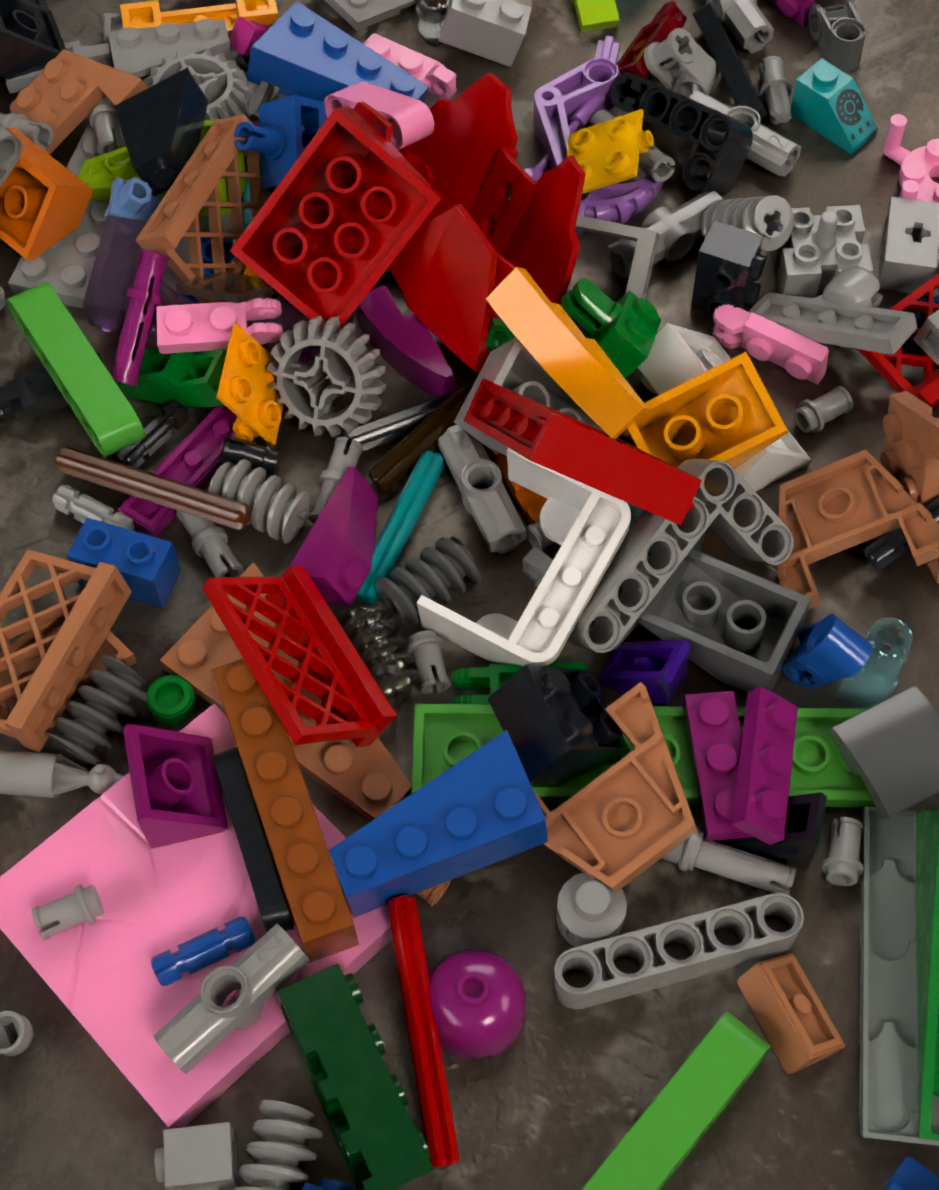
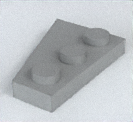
(143, 48)

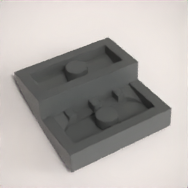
(893, 750)

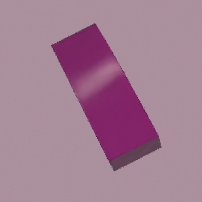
(404, 343)

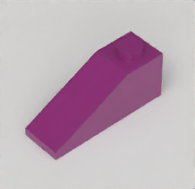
(342, 541)

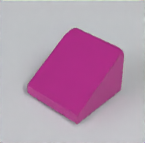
(245, 34)

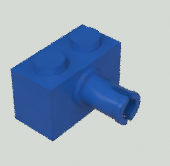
(283, 134)

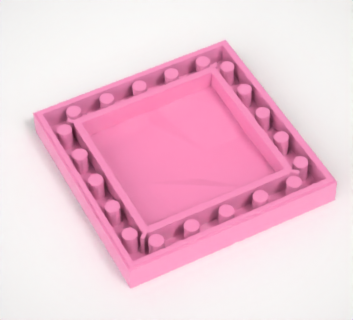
(152, 906)

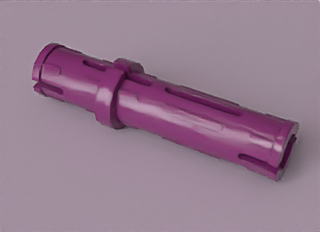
(138, 318)

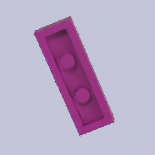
(715, 754)
(765, 766)

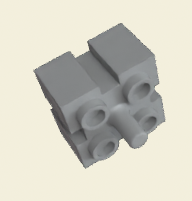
(820, 250)

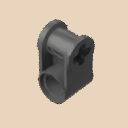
(838, 33)

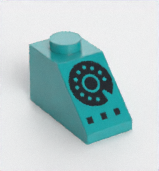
(833, 106)

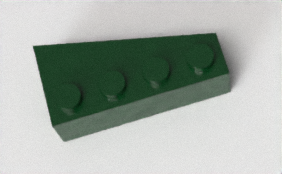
(352, 1081)

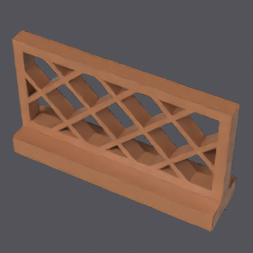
(197, 189)
(64, 654)

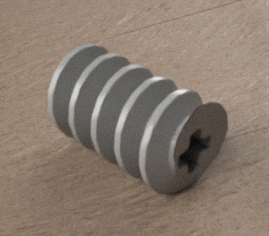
(762, 215)
(272, 508)
(280, 1147)

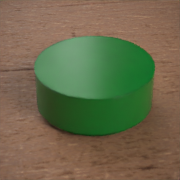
(171, 700)

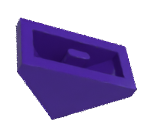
(654, 663)

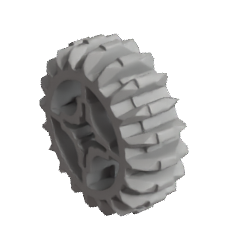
(218, 78)
(298, 377)

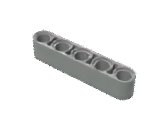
(695, 933)

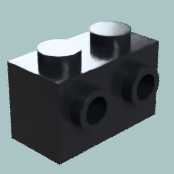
(728, 268)

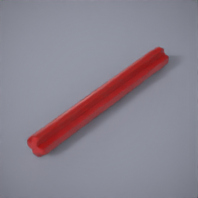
(423, 1032)

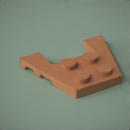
(70, 91)
(913, 450)
(844, 508)
(630, 810)

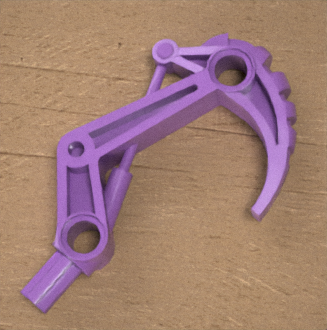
(567, 106)

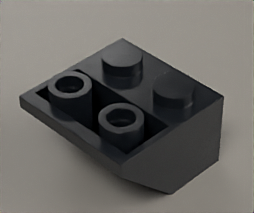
(557, 723)

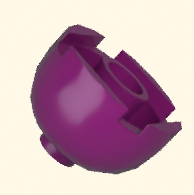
(477, 1004)

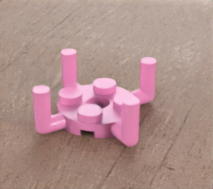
(916, 166)

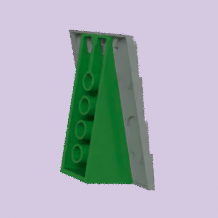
(899, 977)

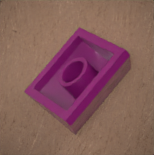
(174, 785)

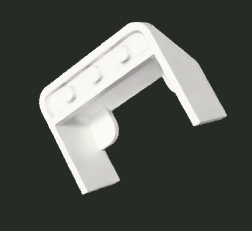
(590, 531)

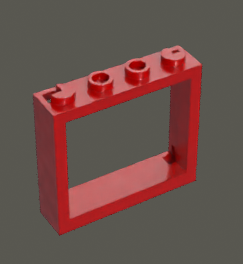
(582, 452)

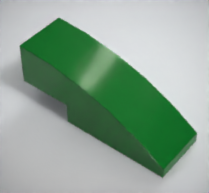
(179, 377)

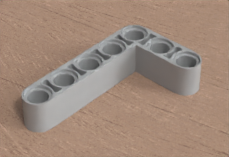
(671, 545)

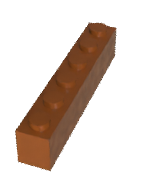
(286, 815)

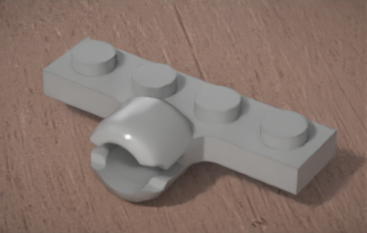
(842, 315)

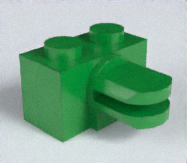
(620, 328)

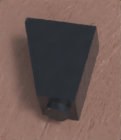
(163, 128)

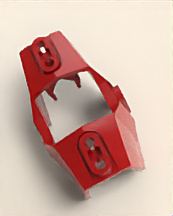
(475, 230)

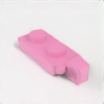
(427, 70)

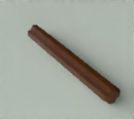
(154, 488)

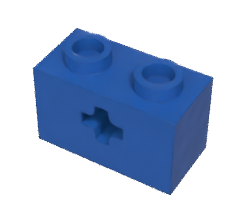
(143, 560)

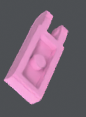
(210, 324)
(770, 342)

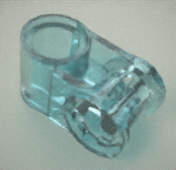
(880, 673)

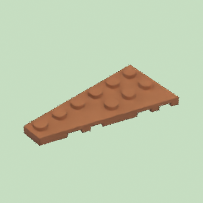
(359, 776)

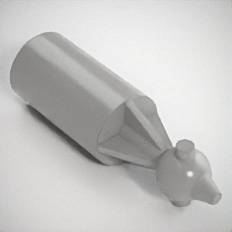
(49, 775)

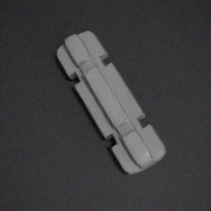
(83, 506)

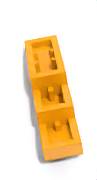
(566, 353)

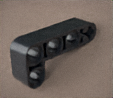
(708, 133)

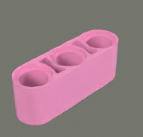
(408, 115)

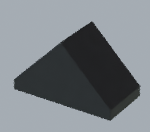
(801, 833)

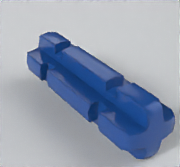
(202, 951)

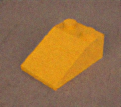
(711, 417)

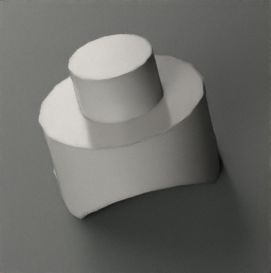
(589, 911)

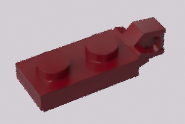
(664, 22)

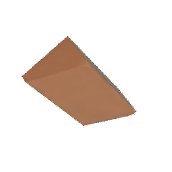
(789, 1012)

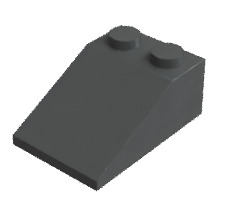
(731, 618)

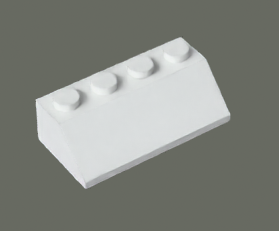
(684, 354)

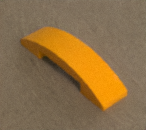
(148, 13)

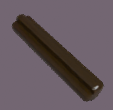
(422, 438)

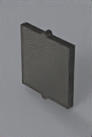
(226, 287)

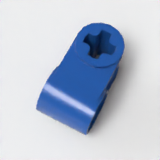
(826, 654)

